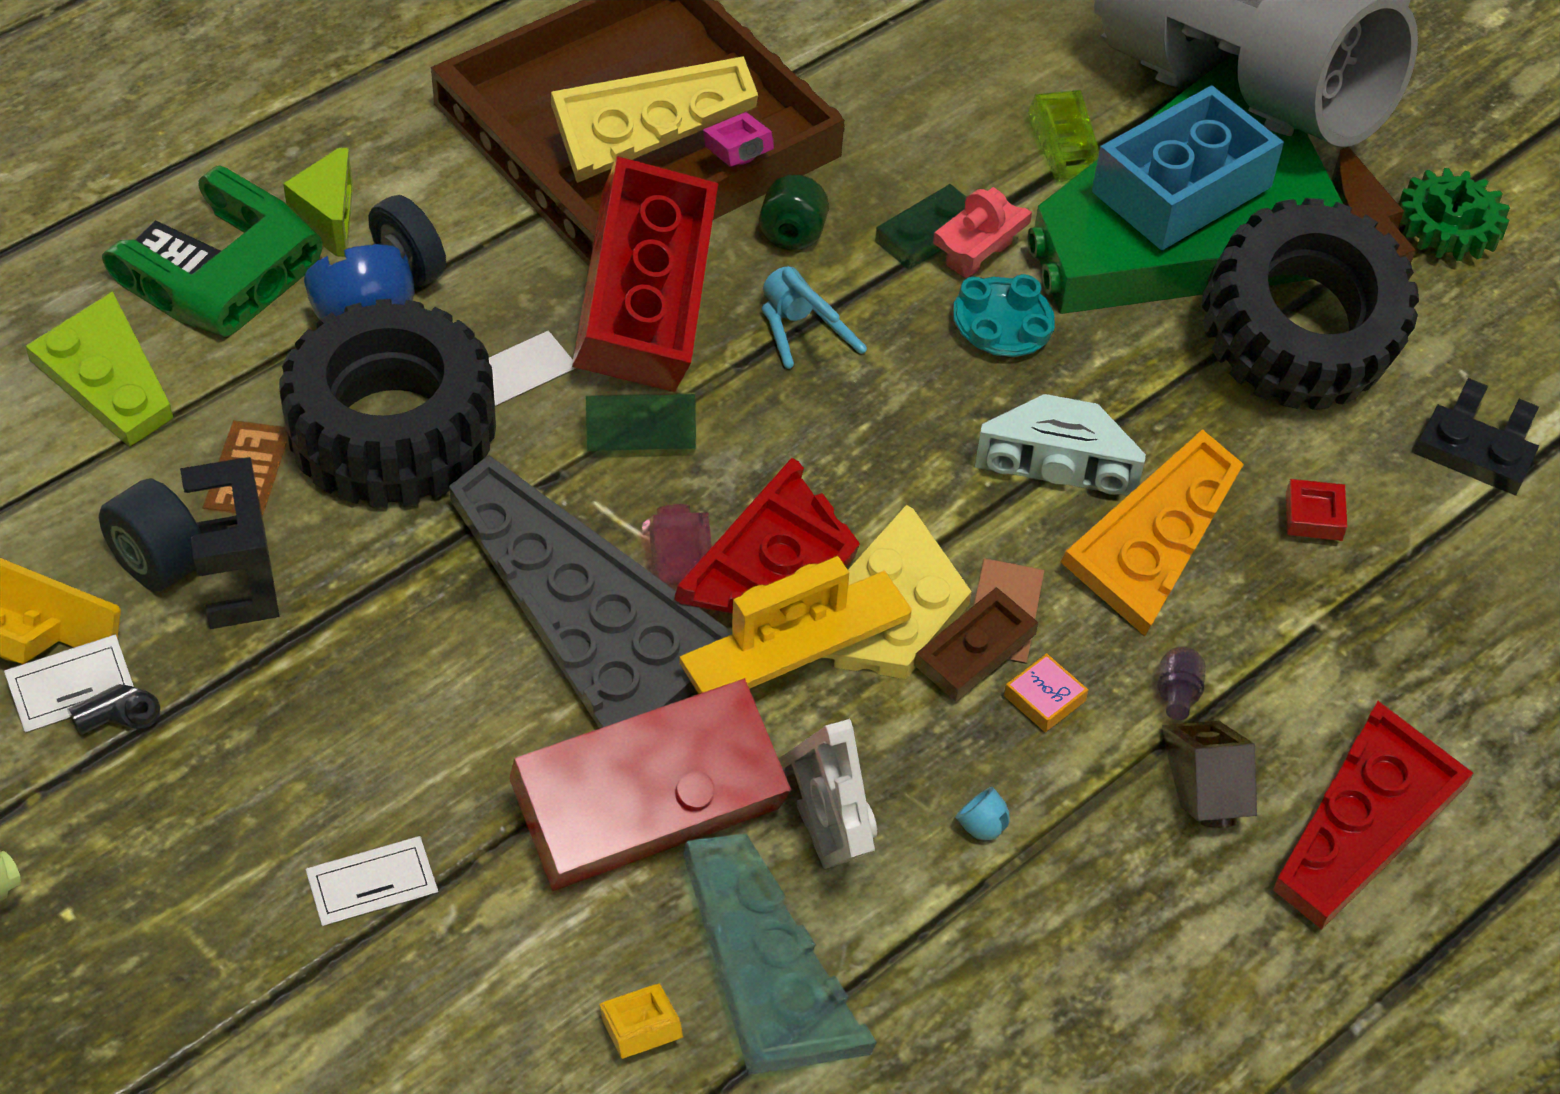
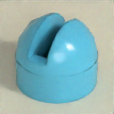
(985, 815)

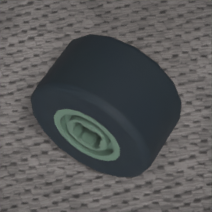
(150, 533)

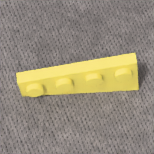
(648, 111)

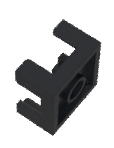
(234, 542)

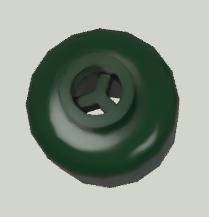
(794, 207)

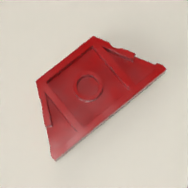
(768, 543)

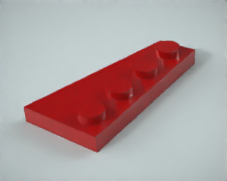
(1372, 810)

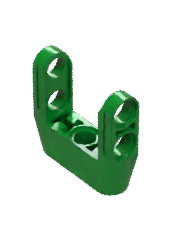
(240, 278)

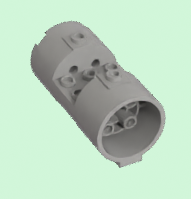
(1300, 62)

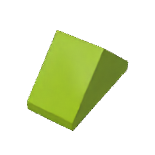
(324, 198)

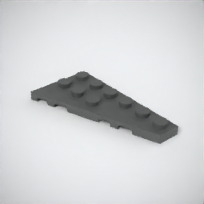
(588, 601)

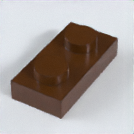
(976, 644)

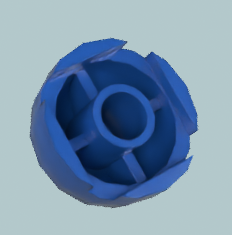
(362, 278)

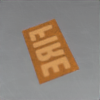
(265, 447)

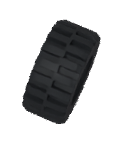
(1344, 257)
(378, 352)

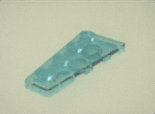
(772, 980)

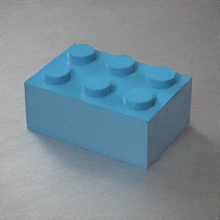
(1186, 167)

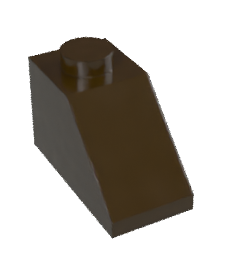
(1212, 771)

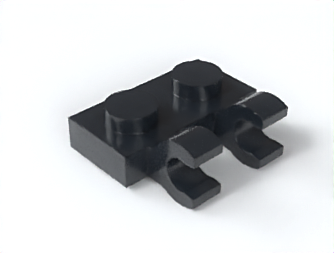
(1476, 448)

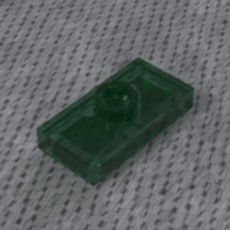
(641, 421)

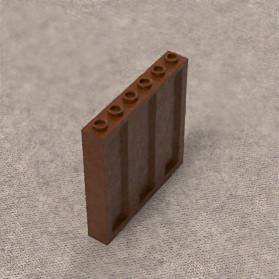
(504, 107)

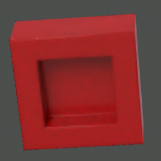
(1316, 509)

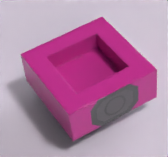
(738, 139)

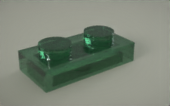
(911, 232)

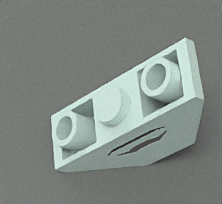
(1062, 444)

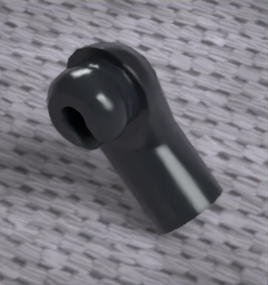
(116, 705)

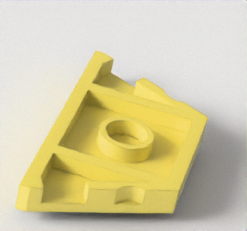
(927, 584)

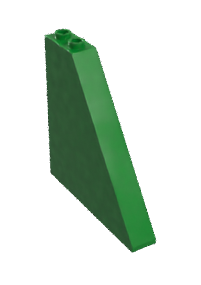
(1102, 261)

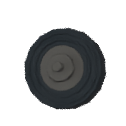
(405, 226)

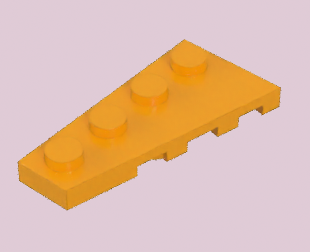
(1151, 534)

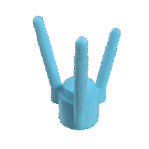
(794, 299)

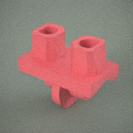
(980, 230)

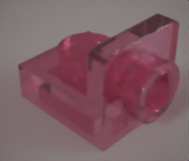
(677, 541)

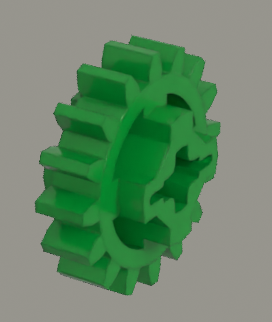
(1453, 214)

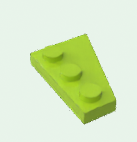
(104, 370)

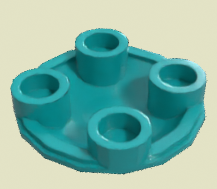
(1004, 314)

